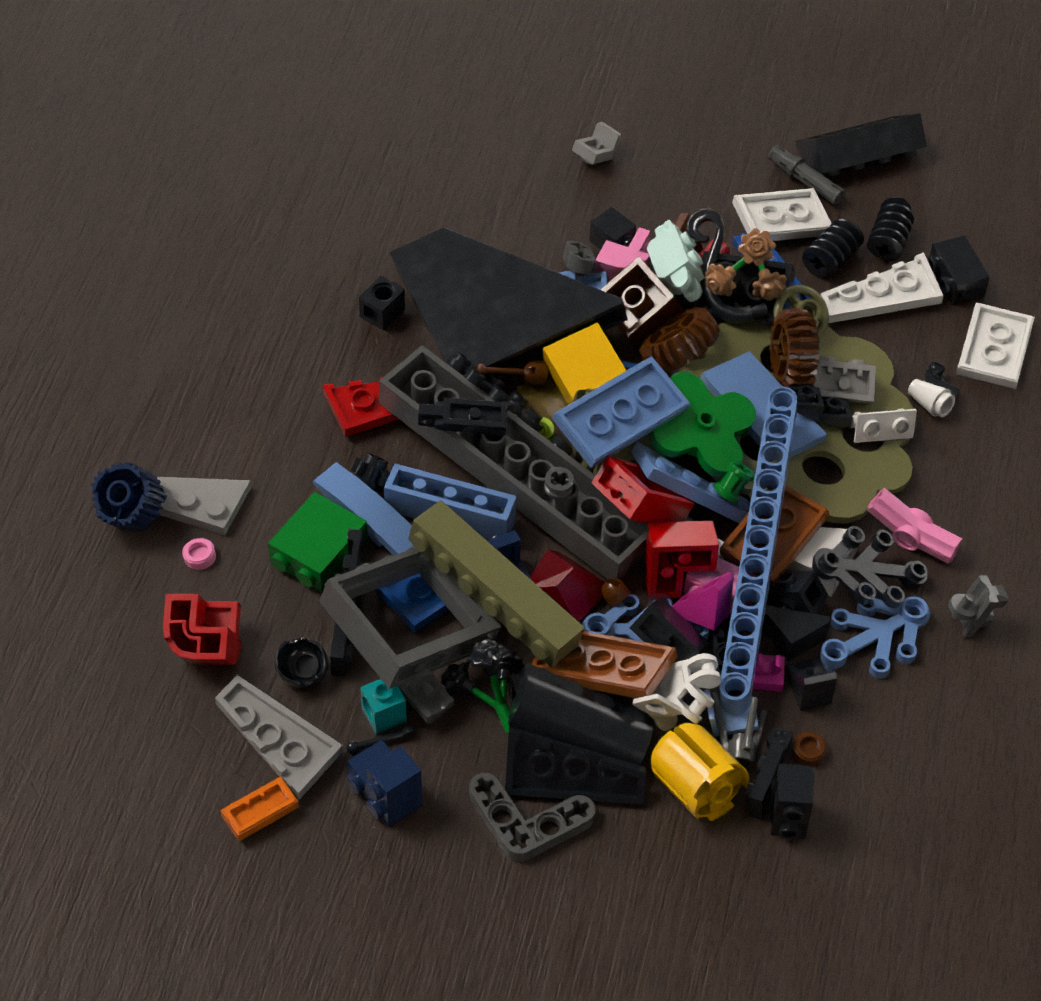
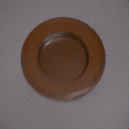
(809, 748)

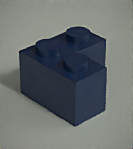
(387, 781)

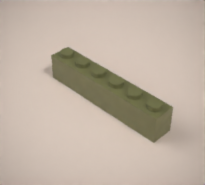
(496, 583)

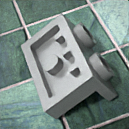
(846, 380)

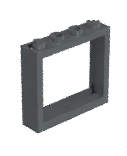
(434, 655)

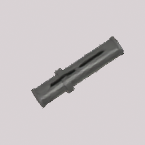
(800, 170)

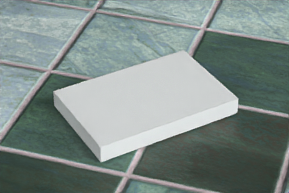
(783, 213)
(995, 345)

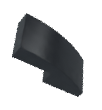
(824, 410)

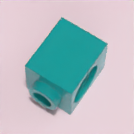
(383, 706)

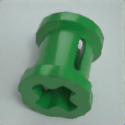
(734, 481)

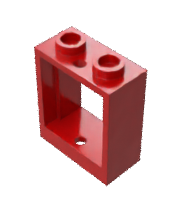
(641, 497)

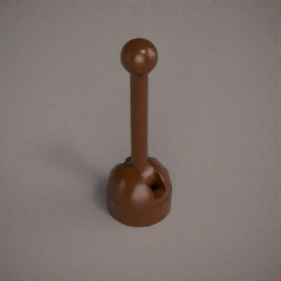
(533, 372)

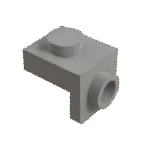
(599, 146)

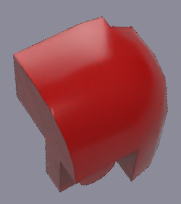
(202, 629)

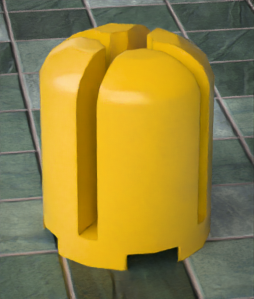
(698, 770)

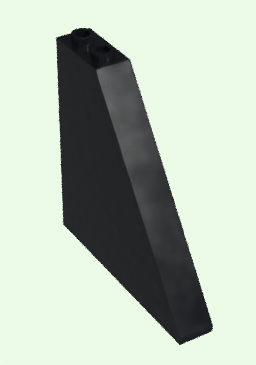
(495, 303)

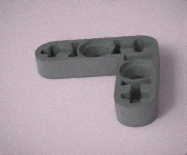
(528, 829)

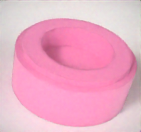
(199, 554)

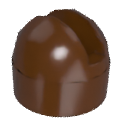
(614, 591)

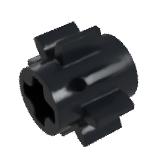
(371, 470)

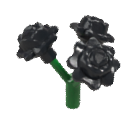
(497, 663)

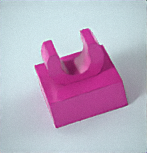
(769, 673)

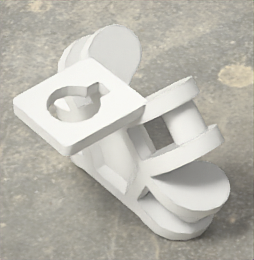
(667, 698)

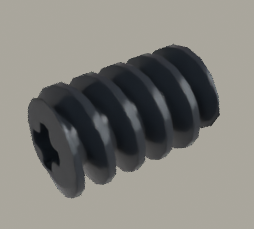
(891, 229)
(832, 248)

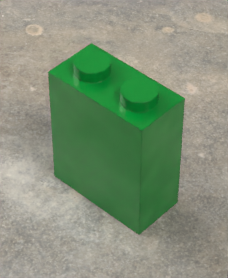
(315, 541)

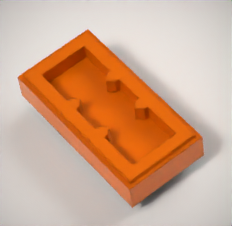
(259, 808)

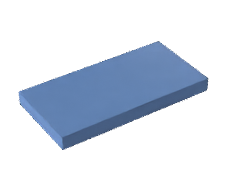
(754, 381)
(621, 411)

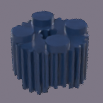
(128, 496)

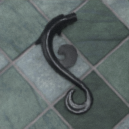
(717, 307)

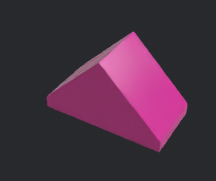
(708, 603)

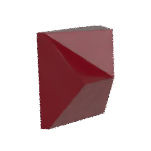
(568, 584)

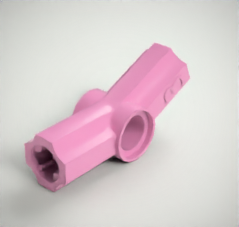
(913, 527)

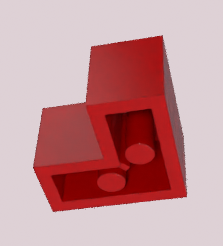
(675, 550)

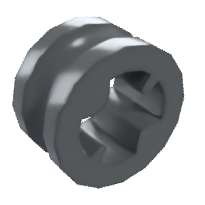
(559, 475)

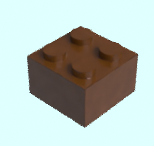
(645, 300)

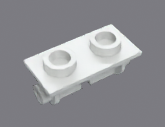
(883, 425)

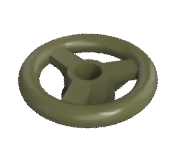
(815, 305)

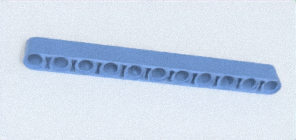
(758, 559)

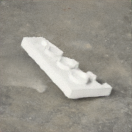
(897, 289)

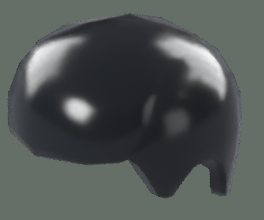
(301, 662)

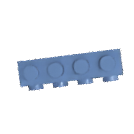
(484, 509)

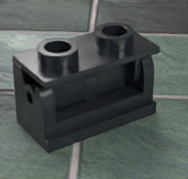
(958, 269)
(666, 627)

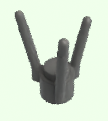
(742, 746)

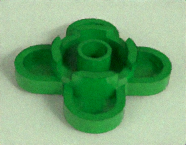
(706, 427)

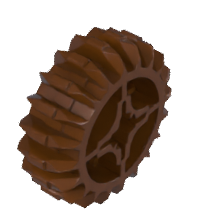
(681, 339)
(794, 348)

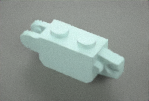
(676, 261)

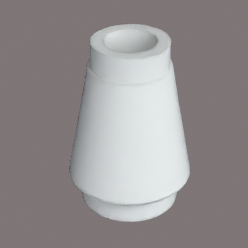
(933, 398)

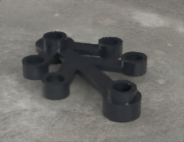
(493, 386)
(831, 564)

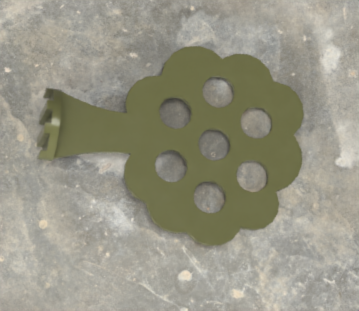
(862, 471)

